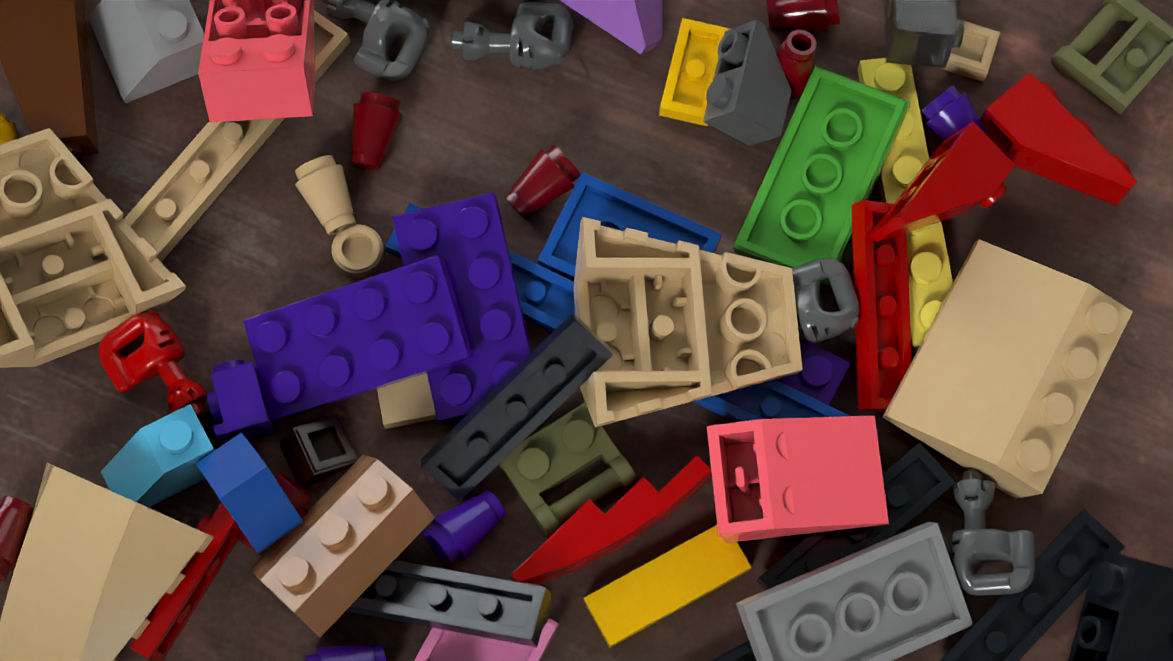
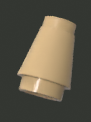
(326, 192)

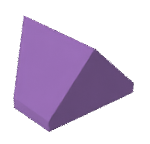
(631, 21)

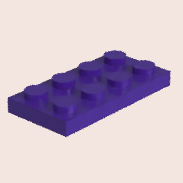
(483, 279)
(358, 338)

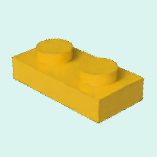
(691, 71)

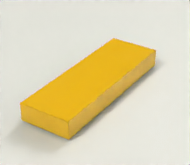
(665, 585)

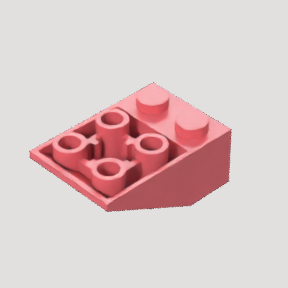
(258, 60)
(796, 476)

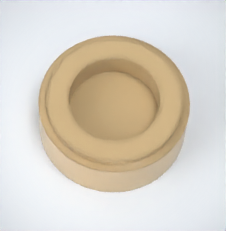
(358, 251)

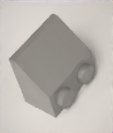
(148, 43)

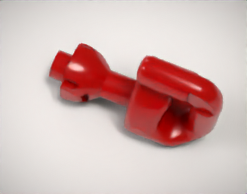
(155, 357)

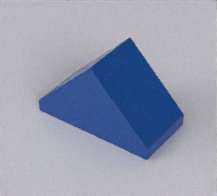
(249, 492)

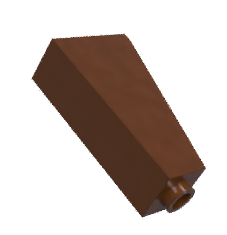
(50, 69)

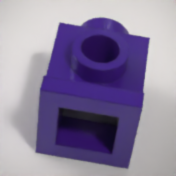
(239, 402)

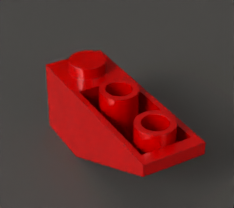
(1052, 143)

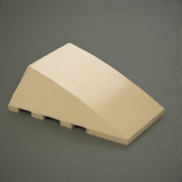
(66, 256)
(678, 321)
(90, 572)

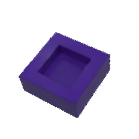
(819, 374)

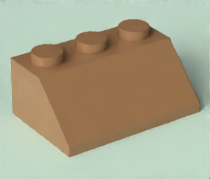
(343, 543)

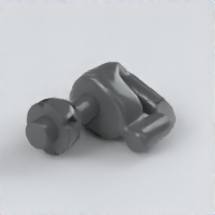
(383, 28)
(525, 42)
(812, 319)
(980, 545)

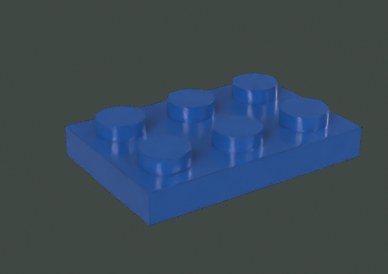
(618, 211)

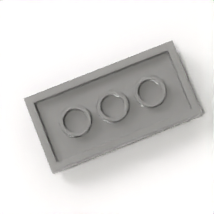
(862, 605)

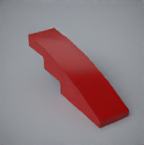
(593, 534)

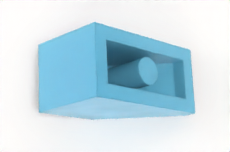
(160, 459)

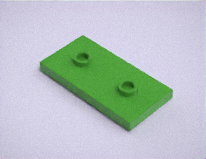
(819, 170)

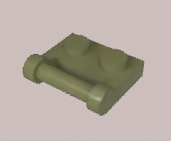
(1128, 64)
(558, 455)

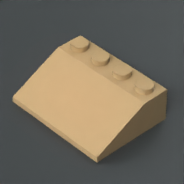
(1008, 368)

